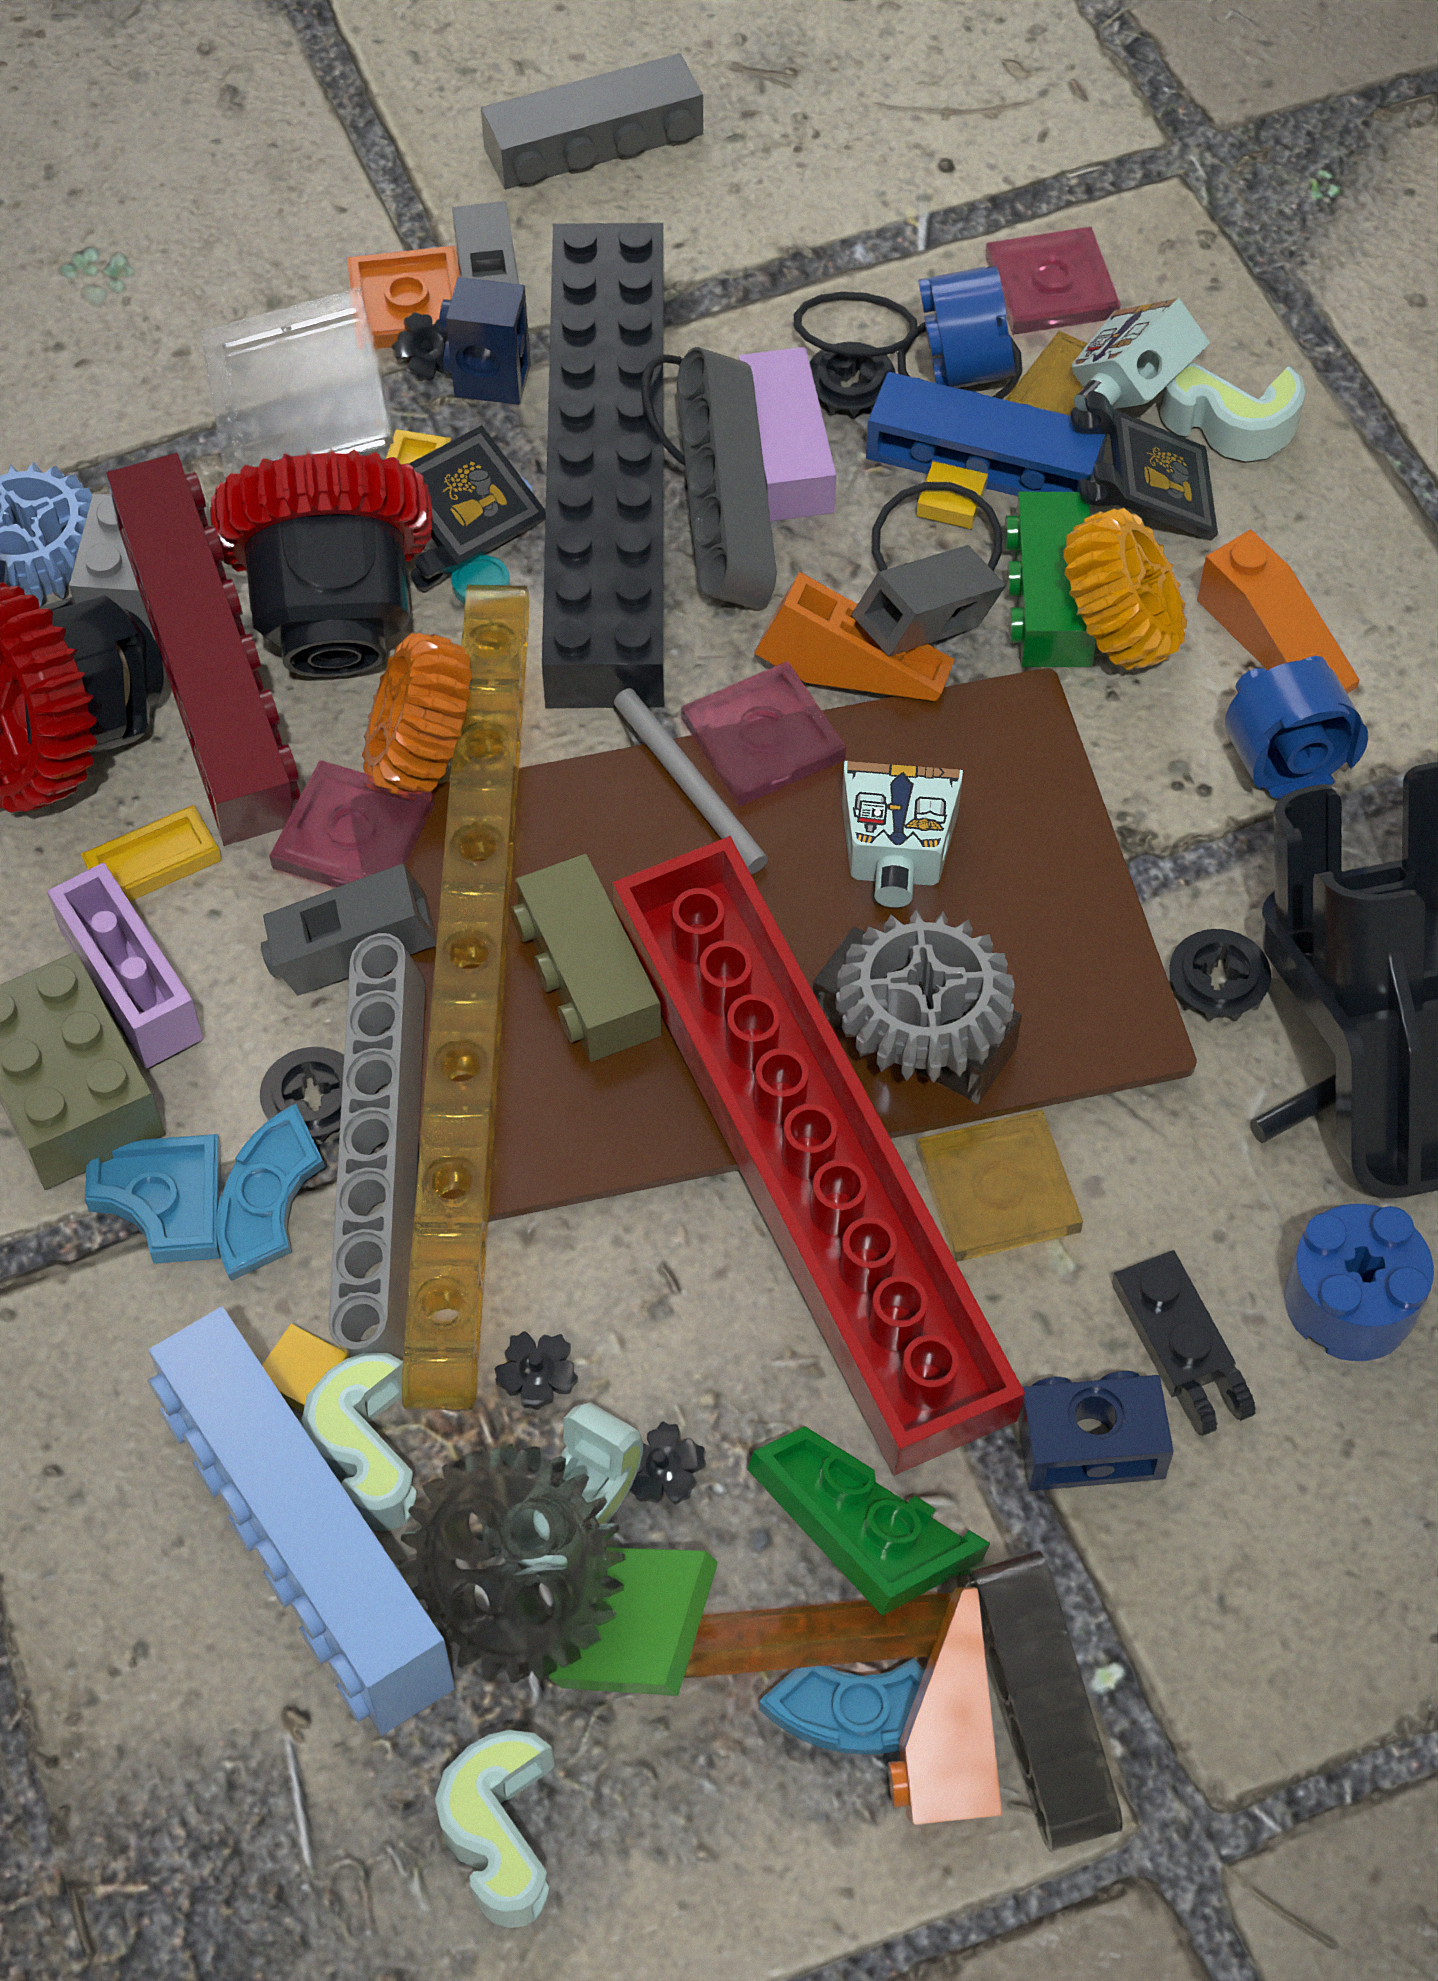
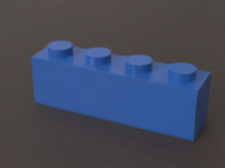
(1008, 440)

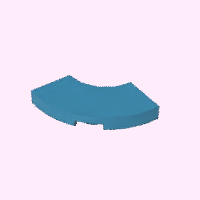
(260, 1192)
(845, 1709)

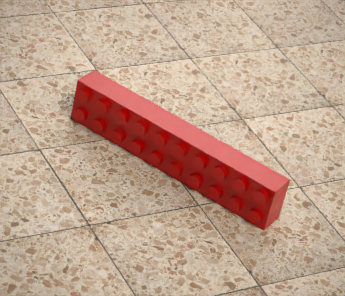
(817, 1158)

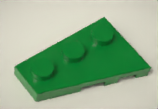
(870, 1534)

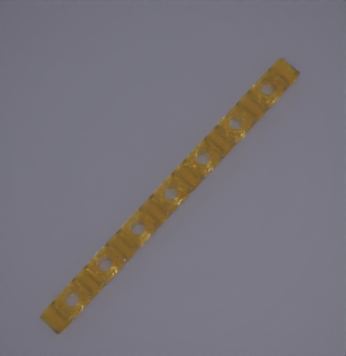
(467, 1011)

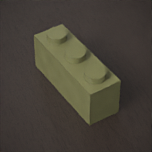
(586, 958)

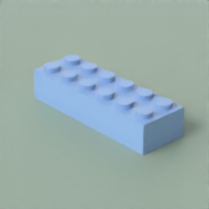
(299, 1523)

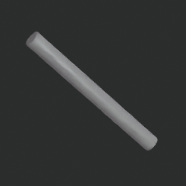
(689, 778)

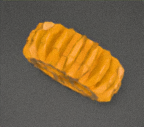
(1125, 589)

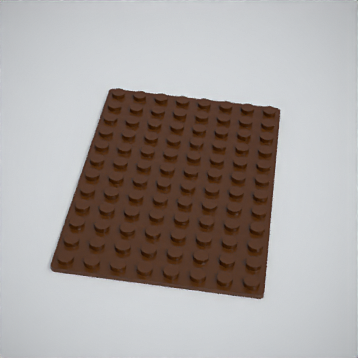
(1024, 864)

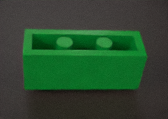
(1046, 613)

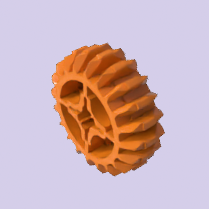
(417, 713)

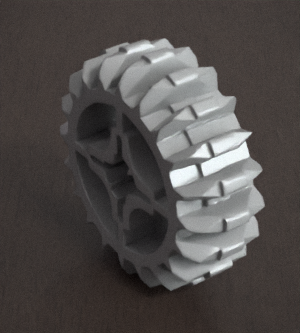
(893, 1014)

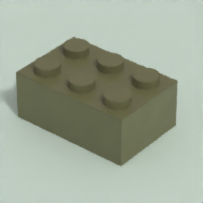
(68, 1073)

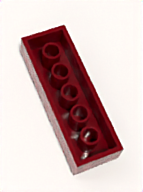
(205, 647)

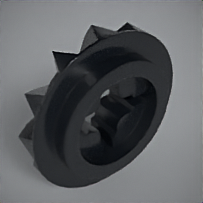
(831, 369)
(1245, 966)
(286, 1084)

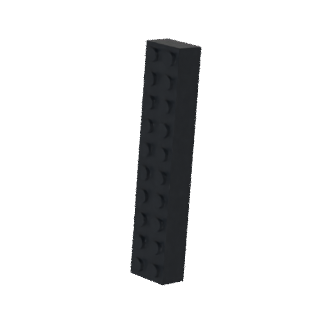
(604, 468)

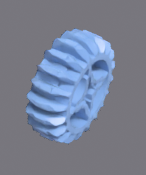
(40, 528)

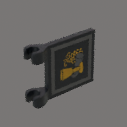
(1151, 471)
(474, 504)

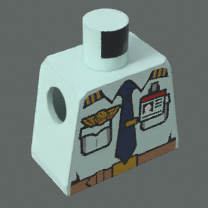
(1138, 353)
(898, 825)

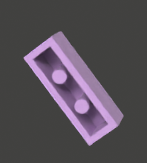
(792, 435)
(125, 965)

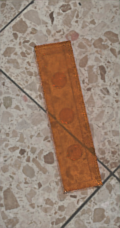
(814, 1636)

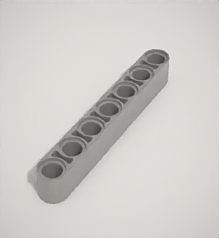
(364, 1124)

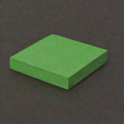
(653, 1625)

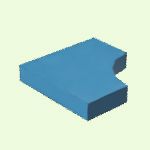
(166, 1191)

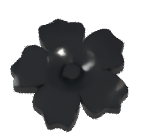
(423, 344)
(536, 1370)
(667, 1466)

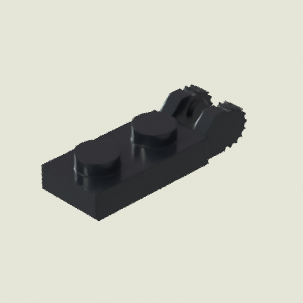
(1182, 1339)

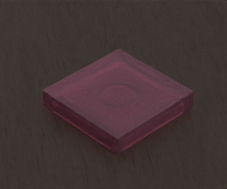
(1053, 280)
(763, 733)
(349, 827)

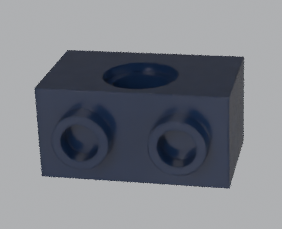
(486, 340)
(1065, 1456)

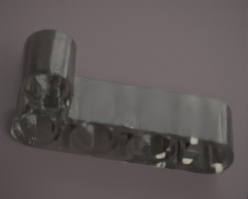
(1045, 1701)

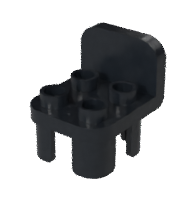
(1366, 973)

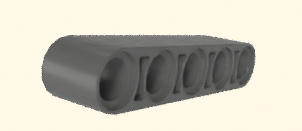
(726, 478)

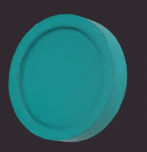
(480, 571)

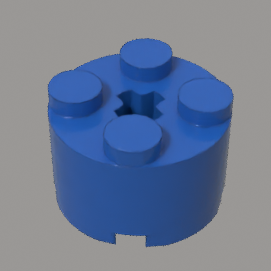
(967, 327)
(1294, 725)
(1359, 1280)

